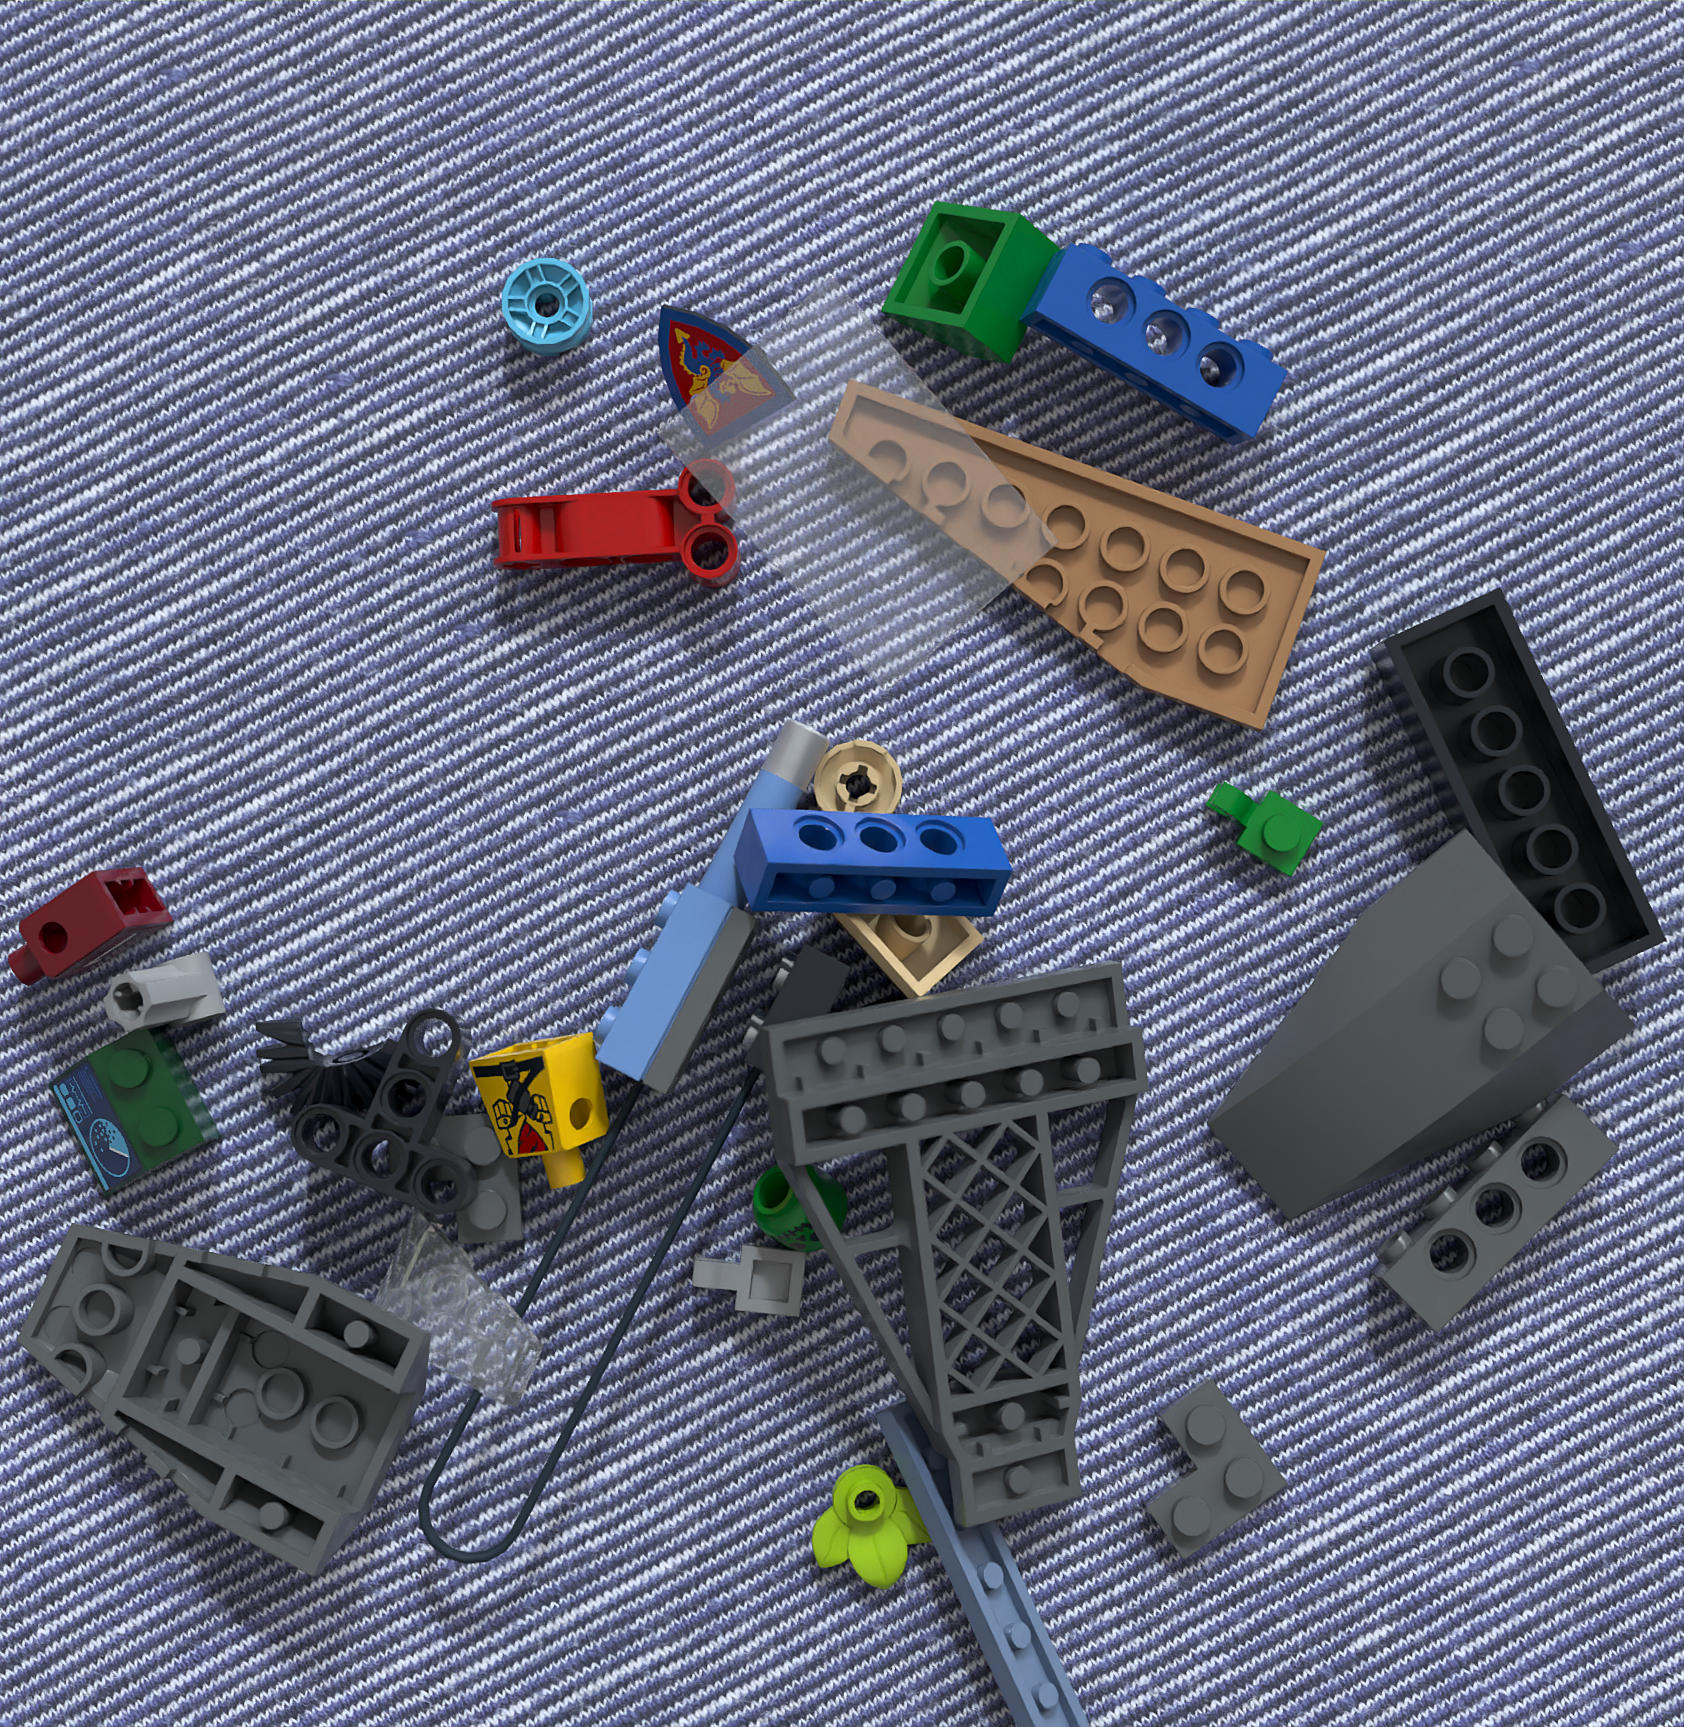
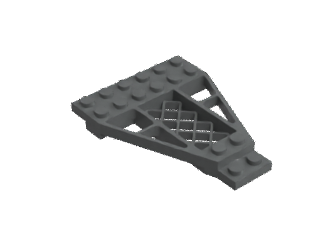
(942, 1069)

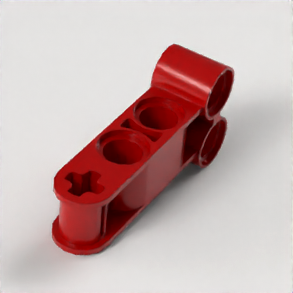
(614, 531)

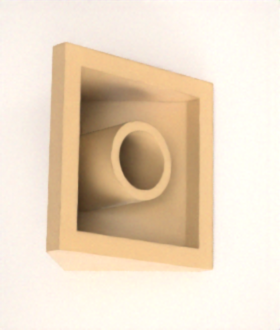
(912, 948)

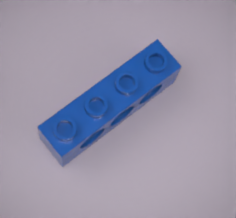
(1064, 314)
(871, 863)

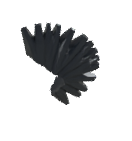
(328, 1077)

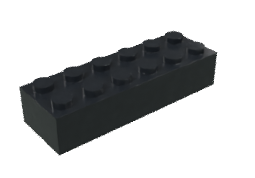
(1515, 775)

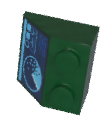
(133, 1108)

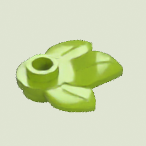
(869, 1536)

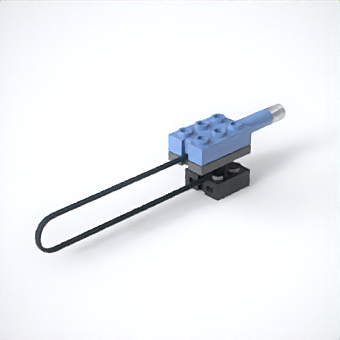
(657, 1034)

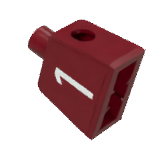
(88, 925)

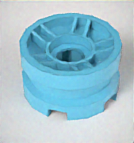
(544, 281)

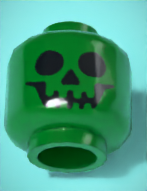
(781, 1215)

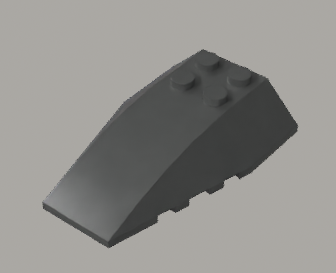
(1416, 1035)
(235, 1381)

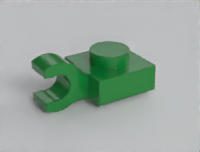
(1271, 829)

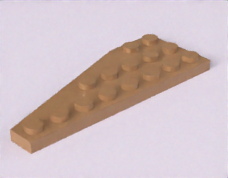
(1161, 584)

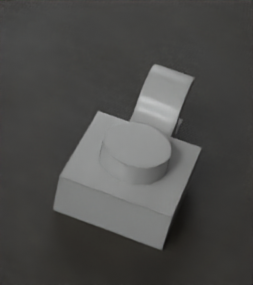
(764, 1280)

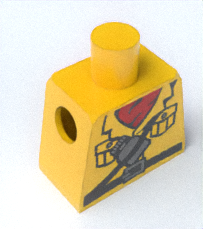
(545, 1101)

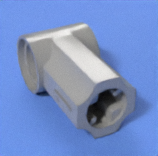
(170, 993)

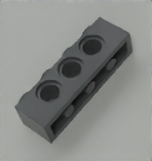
(1574, 1155)

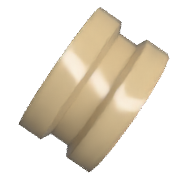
(862, 759)

